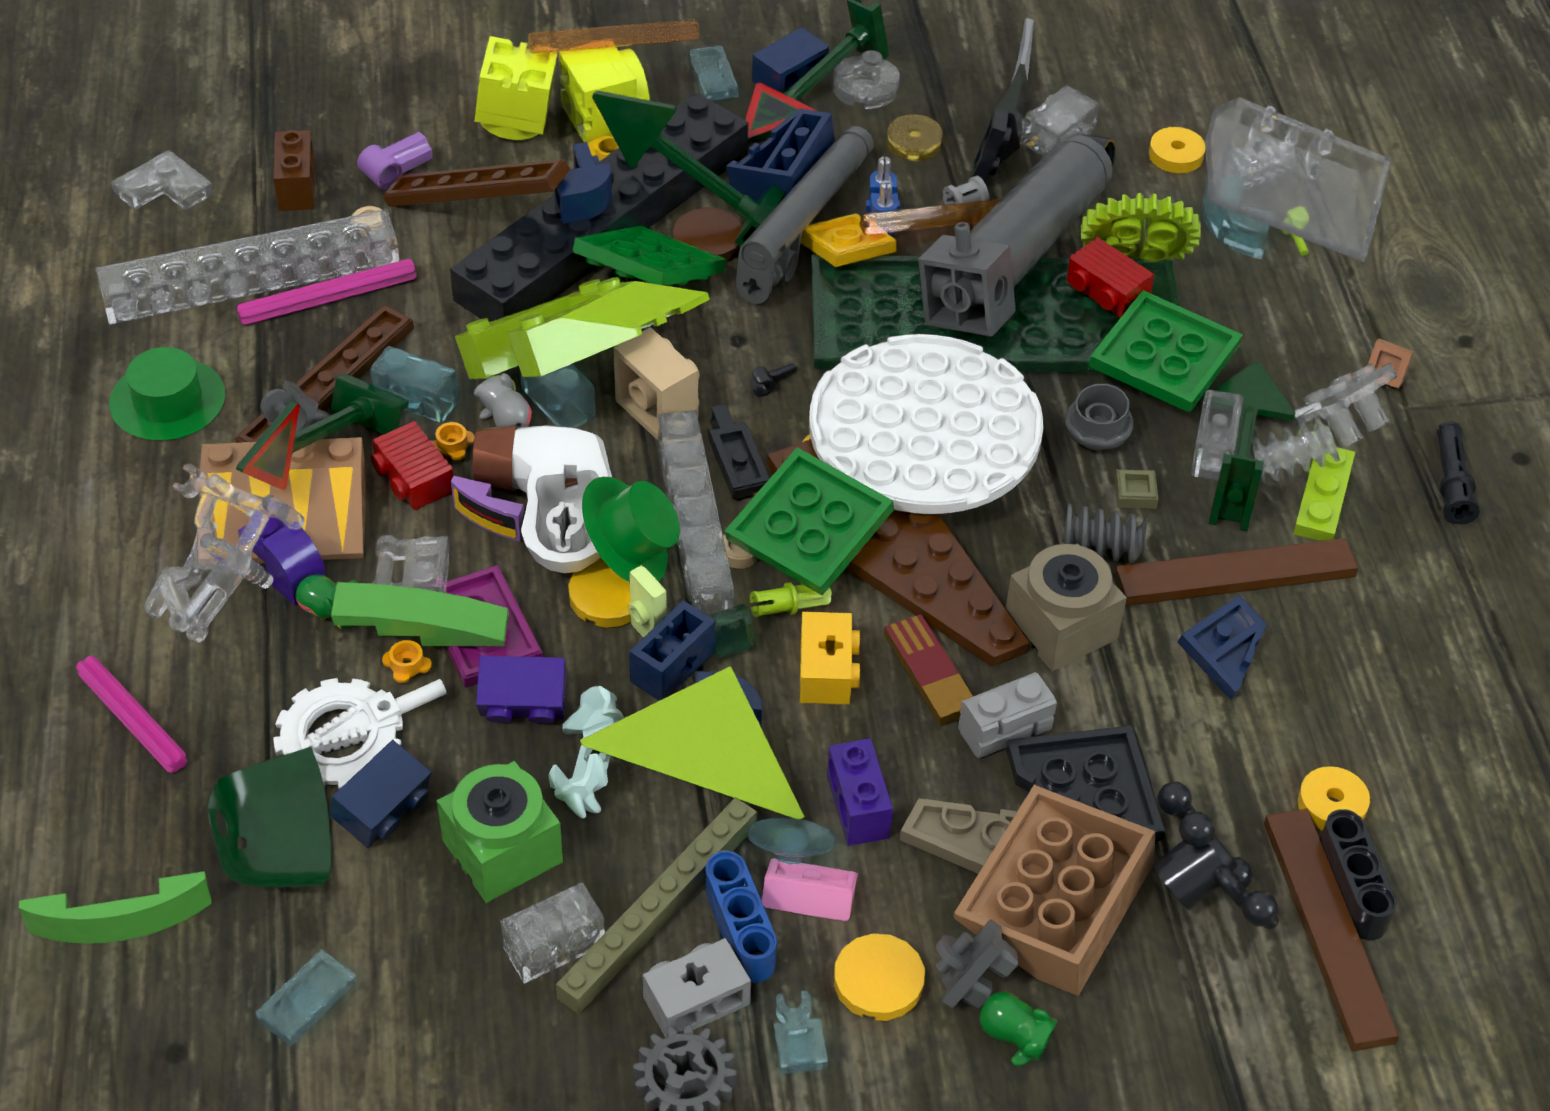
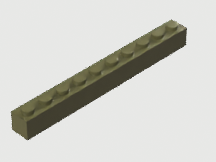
(653, 908)

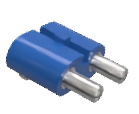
(883, 190)

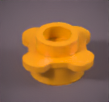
(453, 440)
(404, 652)

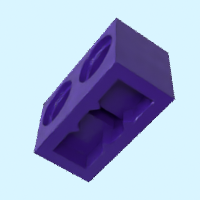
(859, 792)

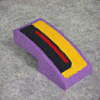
(495, 515)

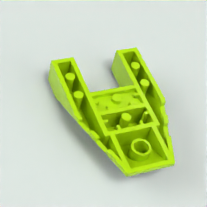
(570, 327)

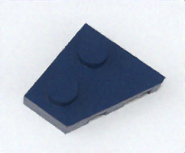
(1225, 643)

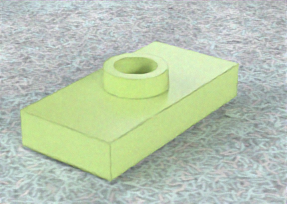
(646, 601)

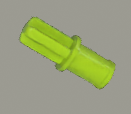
(787, 599)

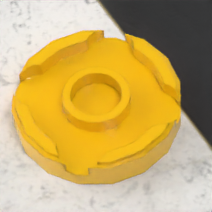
(600, 595)
(879, 976)

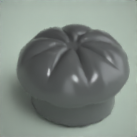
(1100, 418)

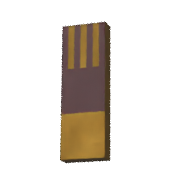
(928, 667)

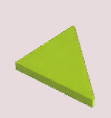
(705, 739)

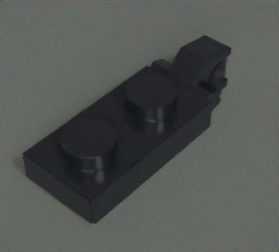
(736, 454)

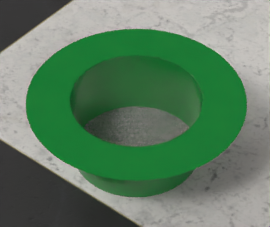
(166, 395)
(630, 525)

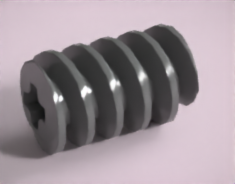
(1105, 534)

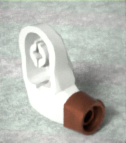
(553, 470)

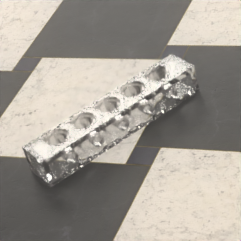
(692, 496)

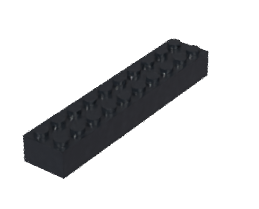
(535, 254)

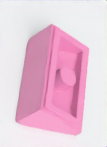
(809, 890)

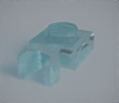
(797, 1038)

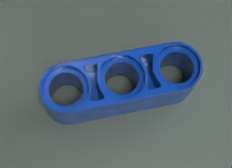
(736, 898)

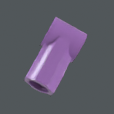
(387, 164)

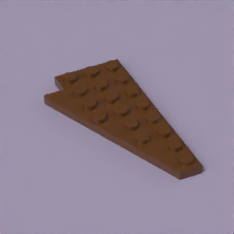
(929, 574)

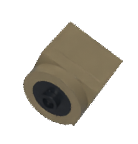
(1066, 603)

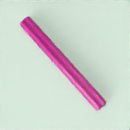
(326, 291)

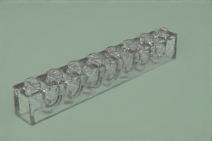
(247, 266)

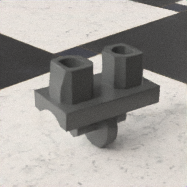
(277, 399)
(968, 958)

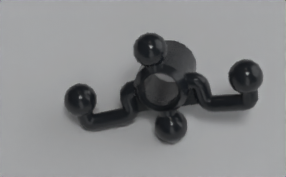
(1203, 863)

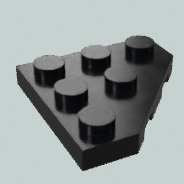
(1091, 768)

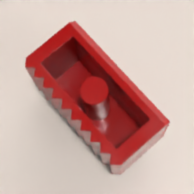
(1108, 276)
(412, 465)

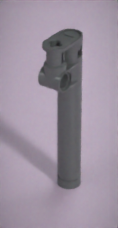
(775, 245)

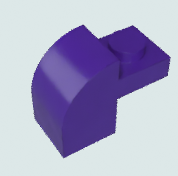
(288, 556)

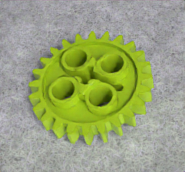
(1163, 235)

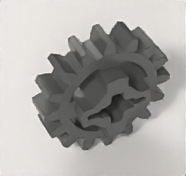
(683, 1071)

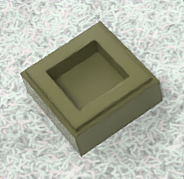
(1136, 489)

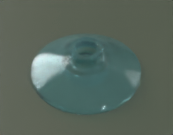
(791, 838)

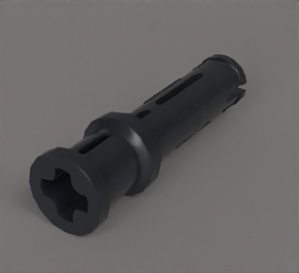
(1457, 484)

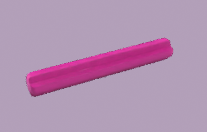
(131, 714)

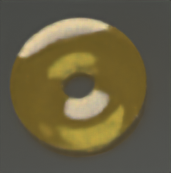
(914, 137)

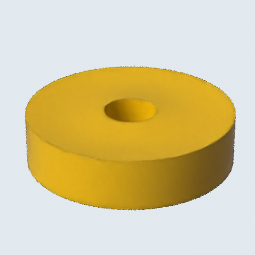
(1177, 150)
(1334, 783)

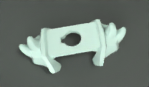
(590, 773)

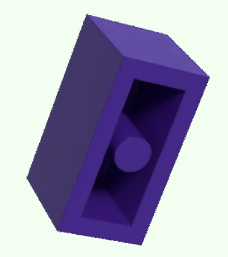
(521, 688)

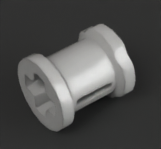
(966, 192)

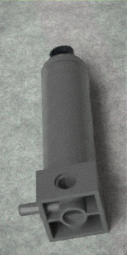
(973, 274)

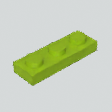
(1324, 497)

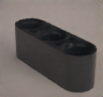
(1351, 852)

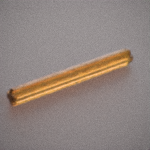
(613, 36)
(925, 217)

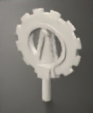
(368, 719)

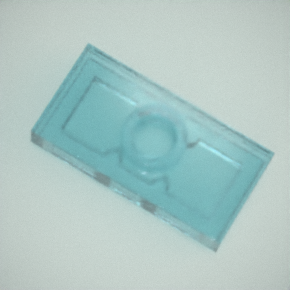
(713, 73)
(305, 997)

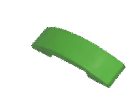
(120, 919)

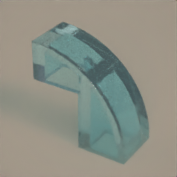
(1234, 229)

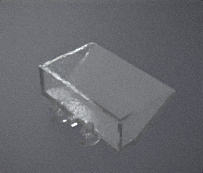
(1294, 176)

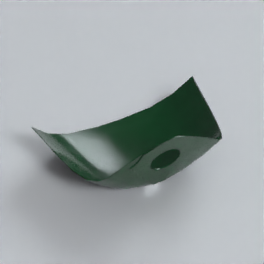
(281, 816)

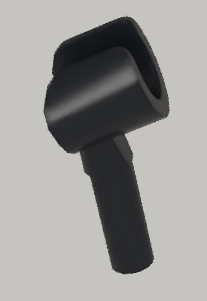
(763, 379)

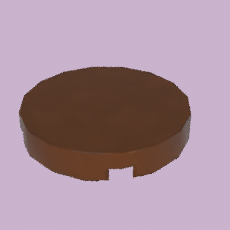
(709, 230)

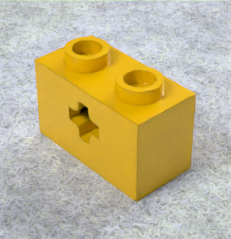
(827, 658)

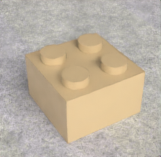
(653, 379)

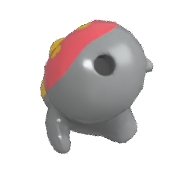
(503, 402)

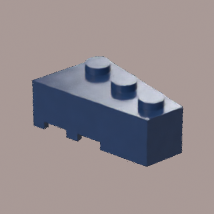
(785, 156)

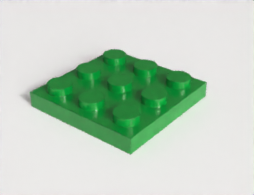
(648, 256)
(1165, 351)
(809, 520)

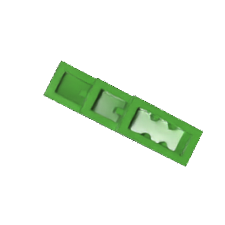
(409, 611)

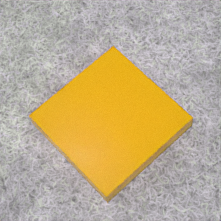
(843, 242)

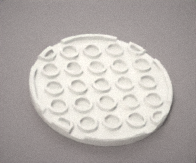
(927, 422)

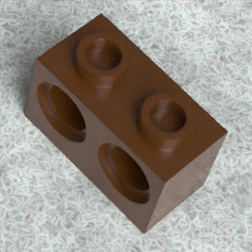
(294, 170)

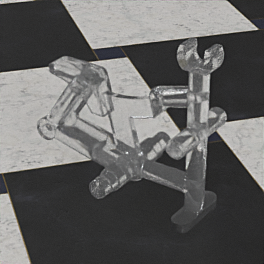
(215, 555)

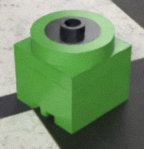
(500, 828)

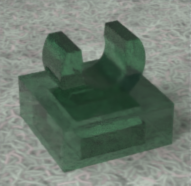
(733, 630)

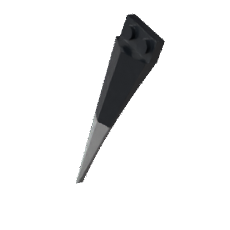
(1006, 123)

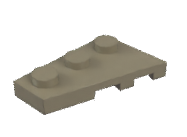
(955, 831)

